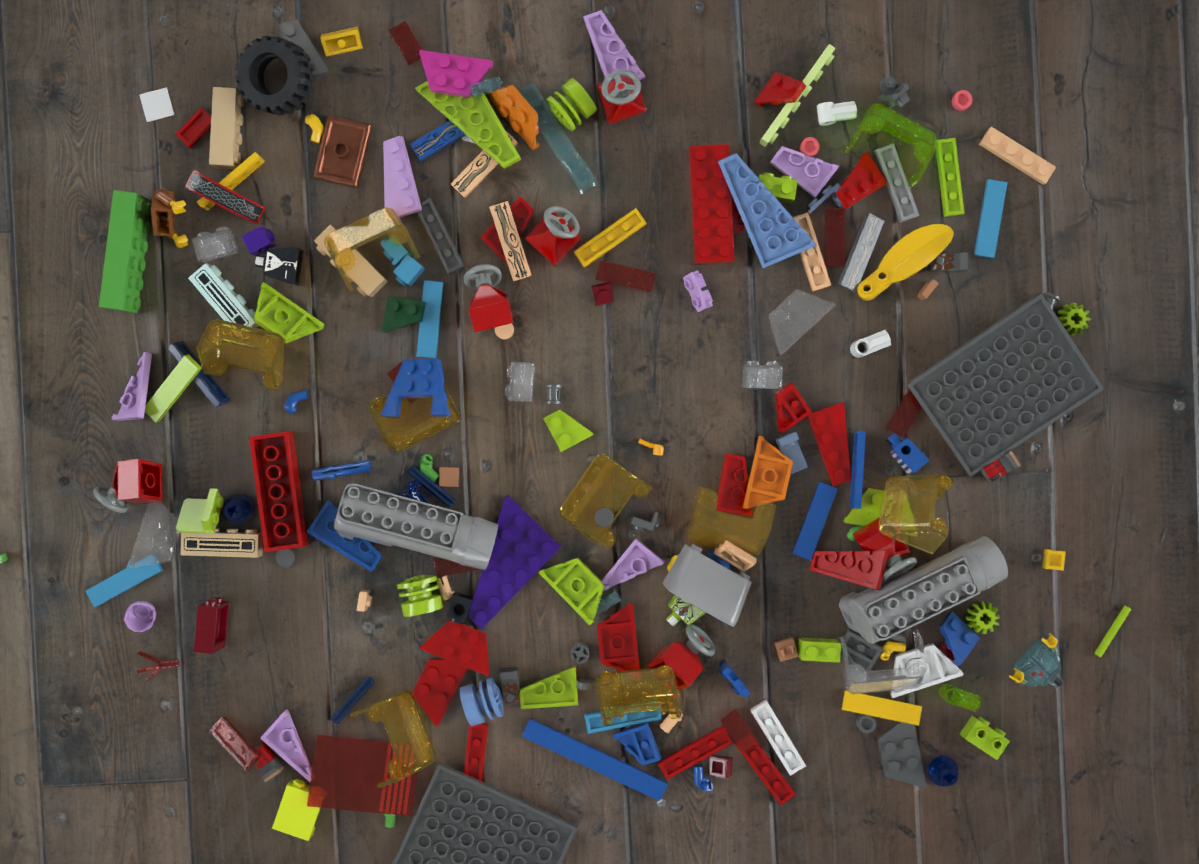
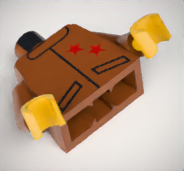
(163, 215)

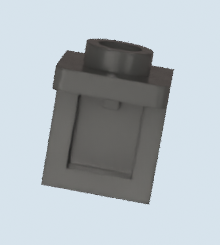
(642, 524)

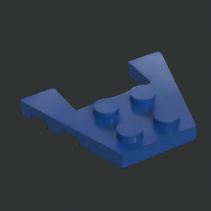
(416, 380)

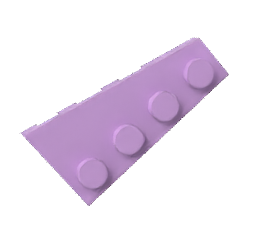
(608, 46)
(399, 182)

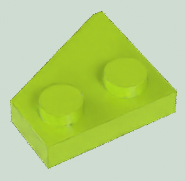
(566, 430)

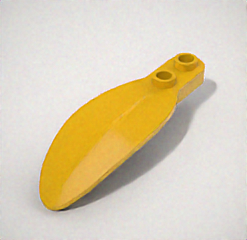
(907, 258)

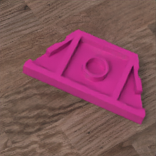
(453, 73)

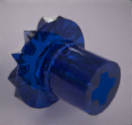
(411, 491)
(238, 509)
(943, 771)

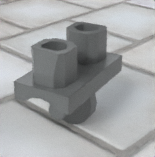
(894, 93)

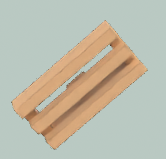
(735, 556)

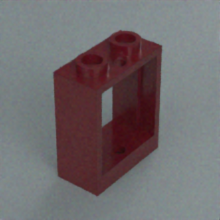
(211, 625)

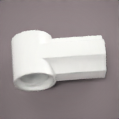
(829, 112)
(871, 344)

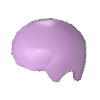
(140, 616)

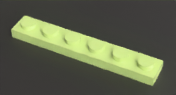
(814, 74)

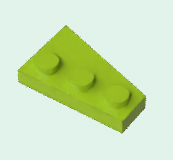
(551, 691)

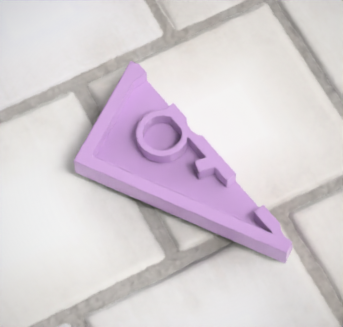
(136, 391)
(634, 561)
(286, 742)

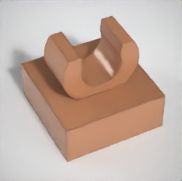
(786, 649)

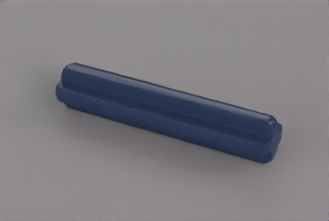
(431, 486)
(352, 700)

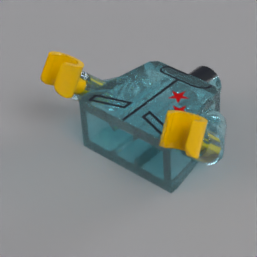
(1039, 664)

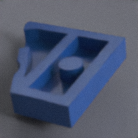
(958, 637)
(738, 686)
(640, 743)

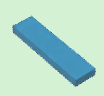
(990, 218)
(430, 324)
(120, 583)
(595, 724)

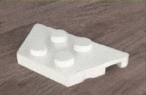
(938, 668)

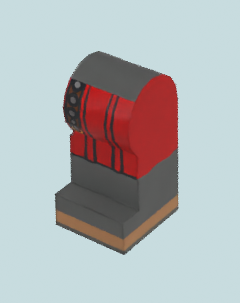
(1000, 467)
(268, 762)

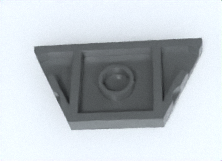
(901, 754)

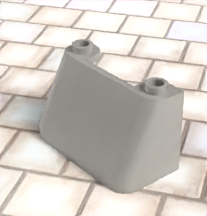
(708, 585)

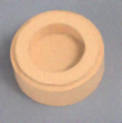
(505, 331)

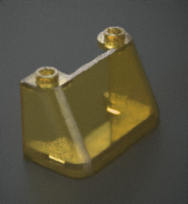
(244, 348)
(414, 421)
(638, 692)

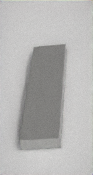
(896, 183)

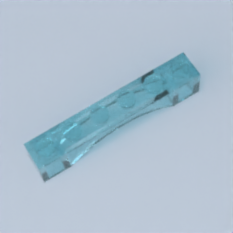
(558, 141)

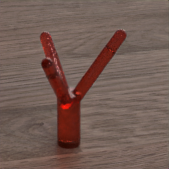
(157, 668)

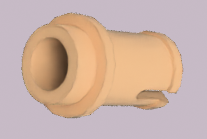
(445, 590)
(669, 723)

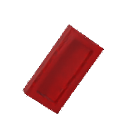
(195, 128)

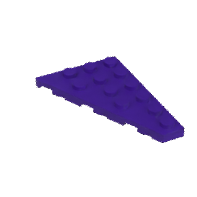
(516, 556)

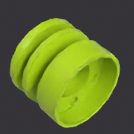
(573, 103)
(419, 595)

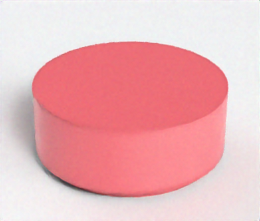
(962, 100)
(809, 146)

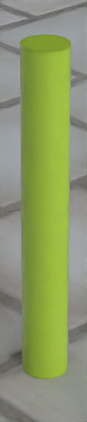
(1112, 631)

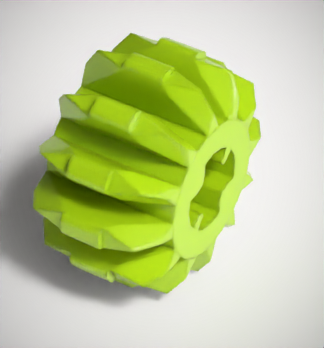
(1080, 318)
(989, 620)

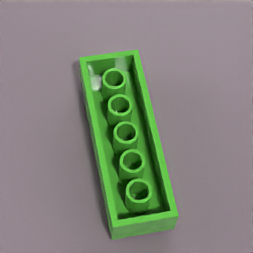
(125, 252)

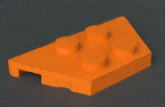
(517, 112)
(768, 475)

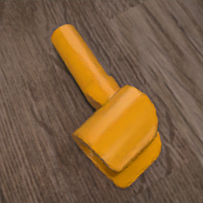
(657, 449)

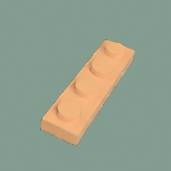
(1017, 155)

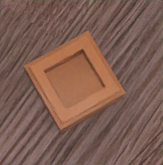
(927, 289)
(449, 476)

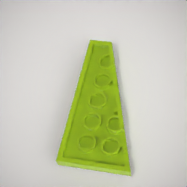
(477, 121)

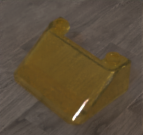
(601, 486)
(910, 510)

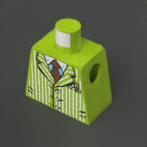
(684, 611)

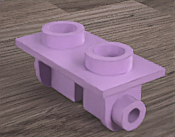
(700, 299)

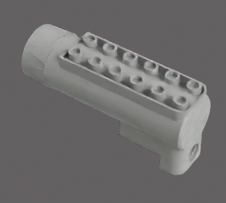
(414, 526)
(924, 591)

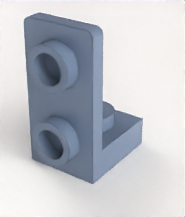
(827, 192)
(789, 447)

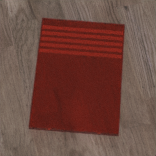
(348, 775)

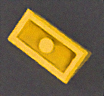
(341, 41)

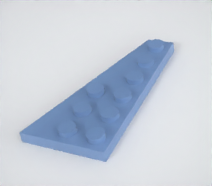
(768, 223)

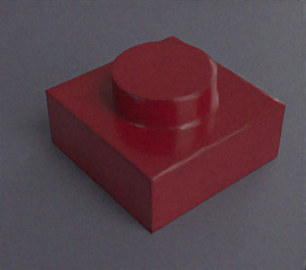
(602, 293)

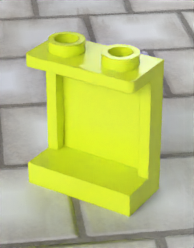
(293, 813)

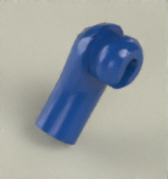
(710, 554)
(700, 780)

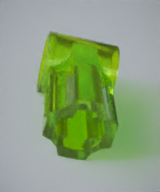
(960, 697)

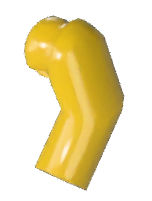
(317, 127)

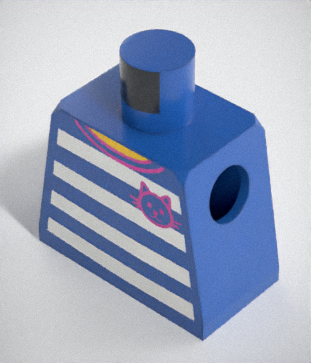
(913, 460)

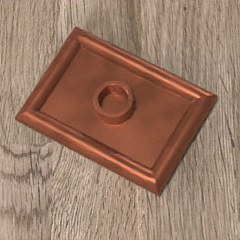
(342, 151)

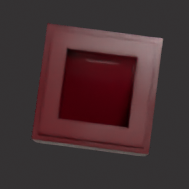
(721, 766)

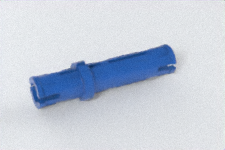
(322, 473)

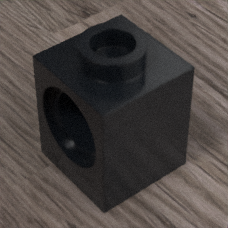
(464, 600)

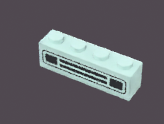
(221, 296)

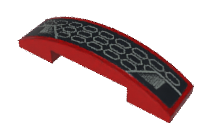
(225, 197)

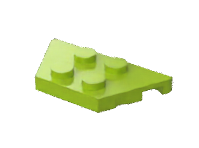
(284, 317)
(869, 510)
(576, 586)

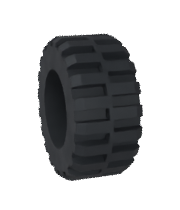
(252, 70)

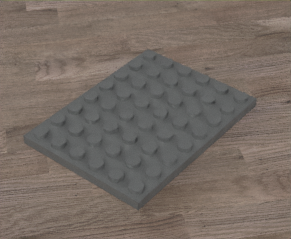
(1005, 385)
(479, 824)

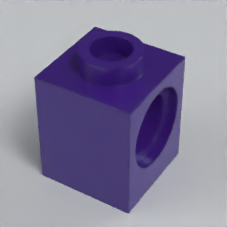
(259, 240)

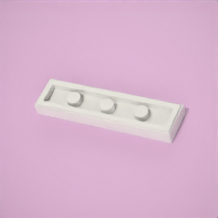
(777, 737)

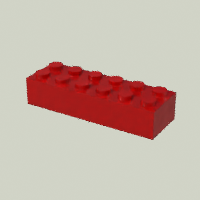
(710, 206)
(278, 491)

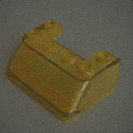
(713, 527)

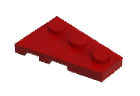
(861, 182)

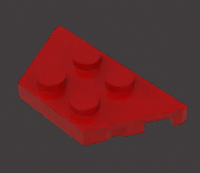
(618, 640)
(461, 646)
(438, 687)

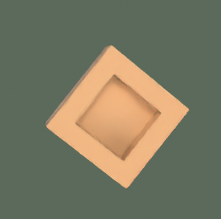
(364, 600)

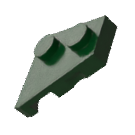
(401, 313)

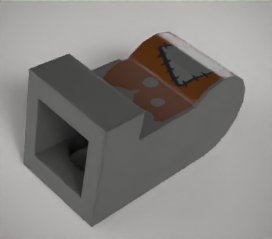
(950, 263)
(510, 685)

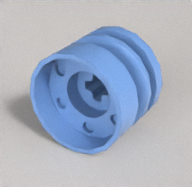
(481, 701)

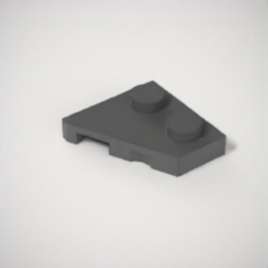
(860, 650)

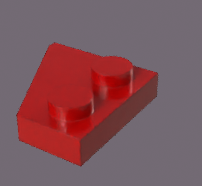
(780, 90)
(790, 407)

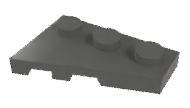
(295, 33)

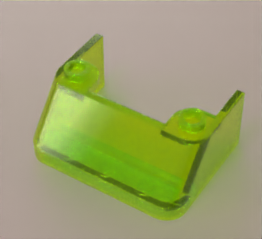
(882, 117)

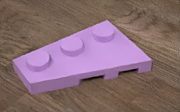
(809, 172)

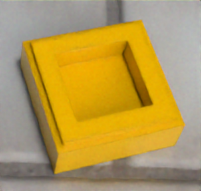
(1053, 559)

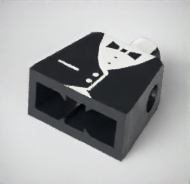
(282, 264)

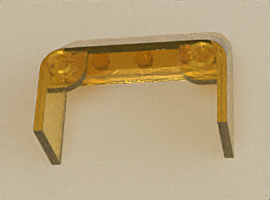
(344, 240)
(405, 732)

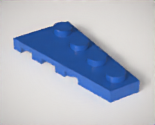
(358, 549)

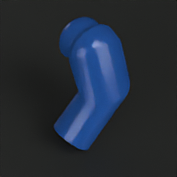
(293, 399)

